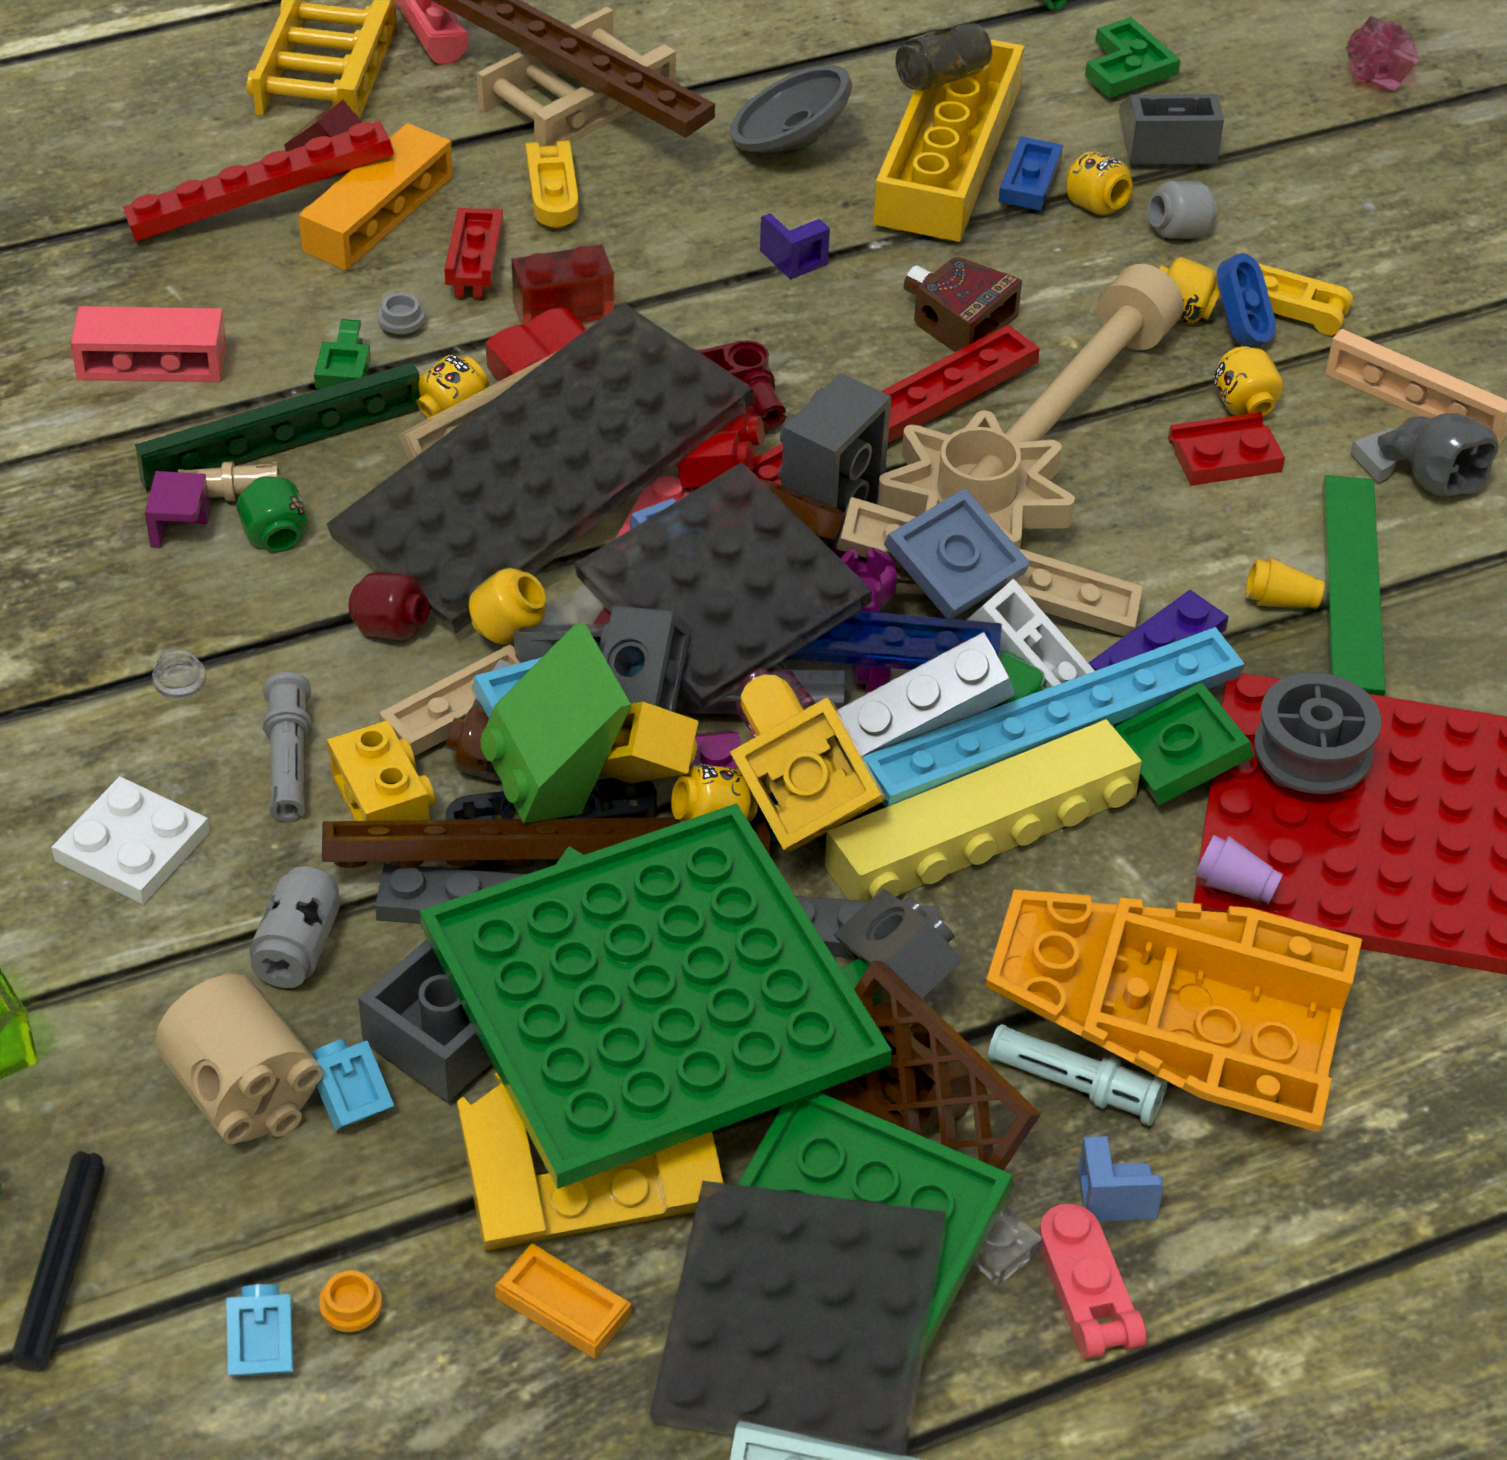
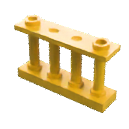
(357, 69)

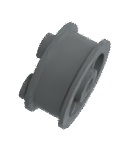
(1317, 733)

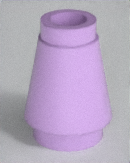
(1237, 870)

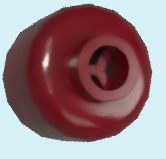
(388, 606)

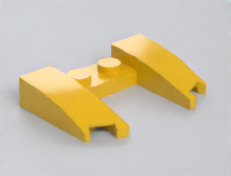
(528, 1208)

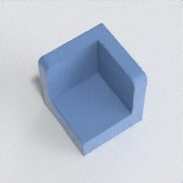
(1116, 1190)

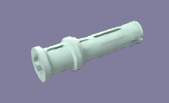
(1103, 1080)

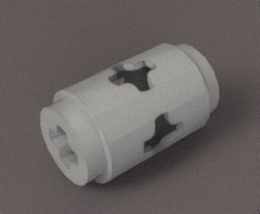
(295, 927)

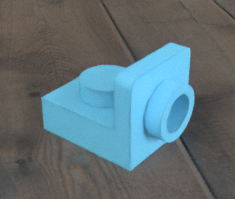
(351, 1083)
(260, 1332)

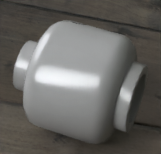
(1182, 209)

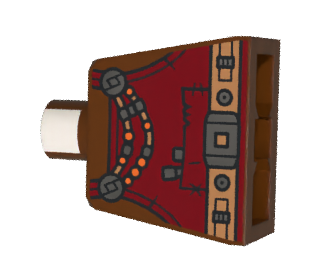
(963, 301)

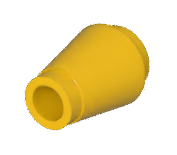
(1281, 585)

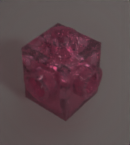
(1382, 53)

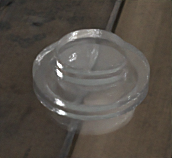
(178, 674)

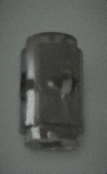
(943, 56)

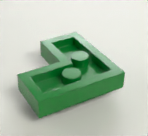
(1132, 59)

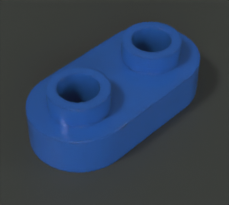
(1246, 300)

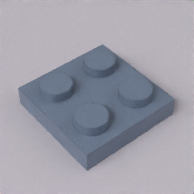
(956, 554)

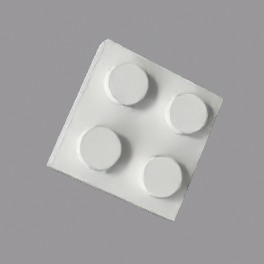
(131, 840)

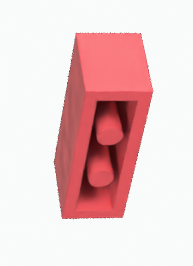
(149, 344)

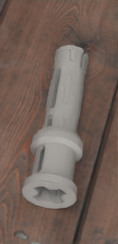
(287, 728)

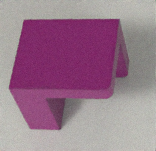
(177, 499)

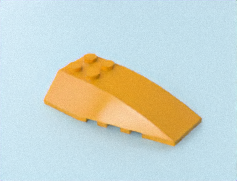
(1204, 999)

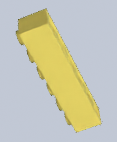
(983, 813)

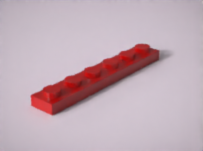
(249, 183)

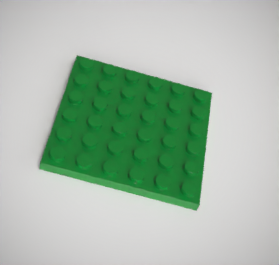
(651, 993)

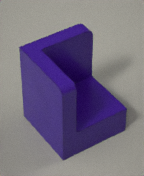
(795, 250)

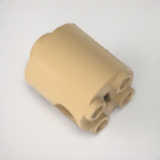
(237, 1059)

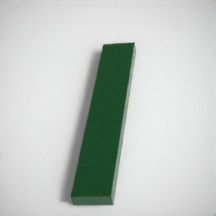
(283, 424)

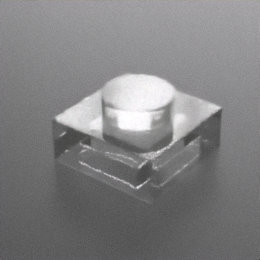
(1007, 1247)

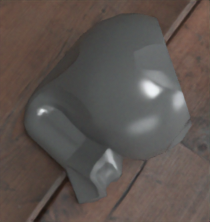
(1446, 452)

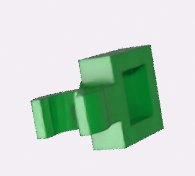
(342, 359)

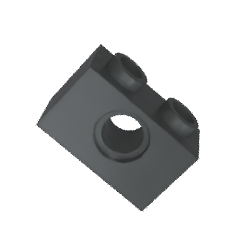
(648, 635)
(903, 938)

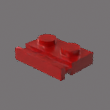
(1226, 448)

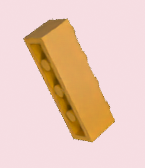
(375, 197)

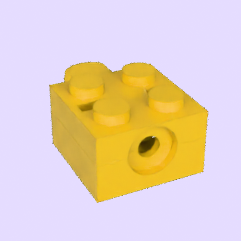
(802, 763)

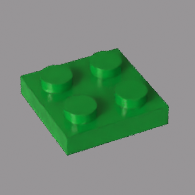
(1184, 742)

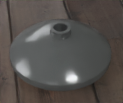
(792, 110)

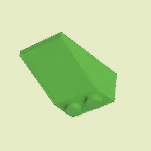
(556, 729)

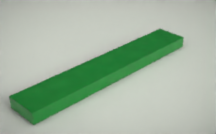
(1353, 582)

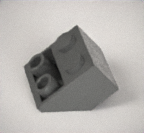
(1172, 128)

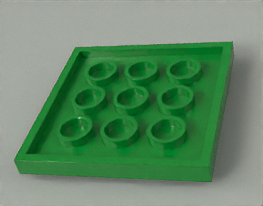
(853, 1155)

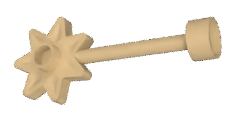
(1014, 469)

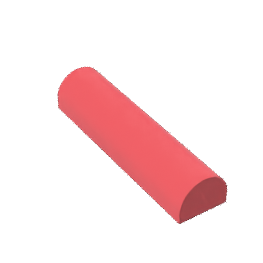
(436, 29)

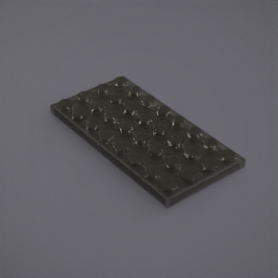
(542, 461)

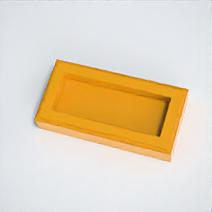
(563, 1300)

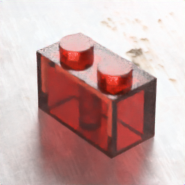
(567, 278)

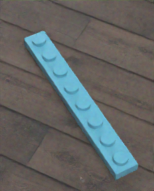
(1031, 721)

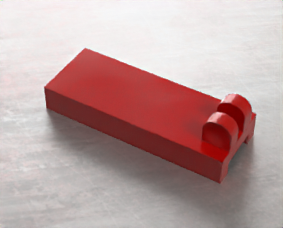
(473, 250)

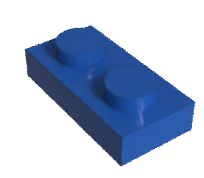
(1030, 173)

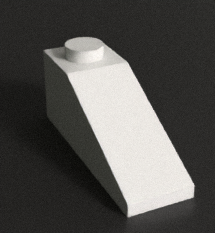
(1032, 635)

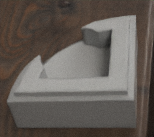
(1371, 458)

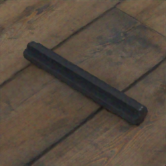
(58, 1262)

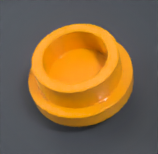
(350, 1301)

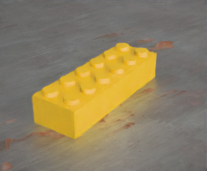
(947, 149)

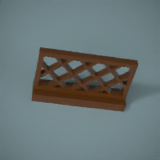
(866, 1091)

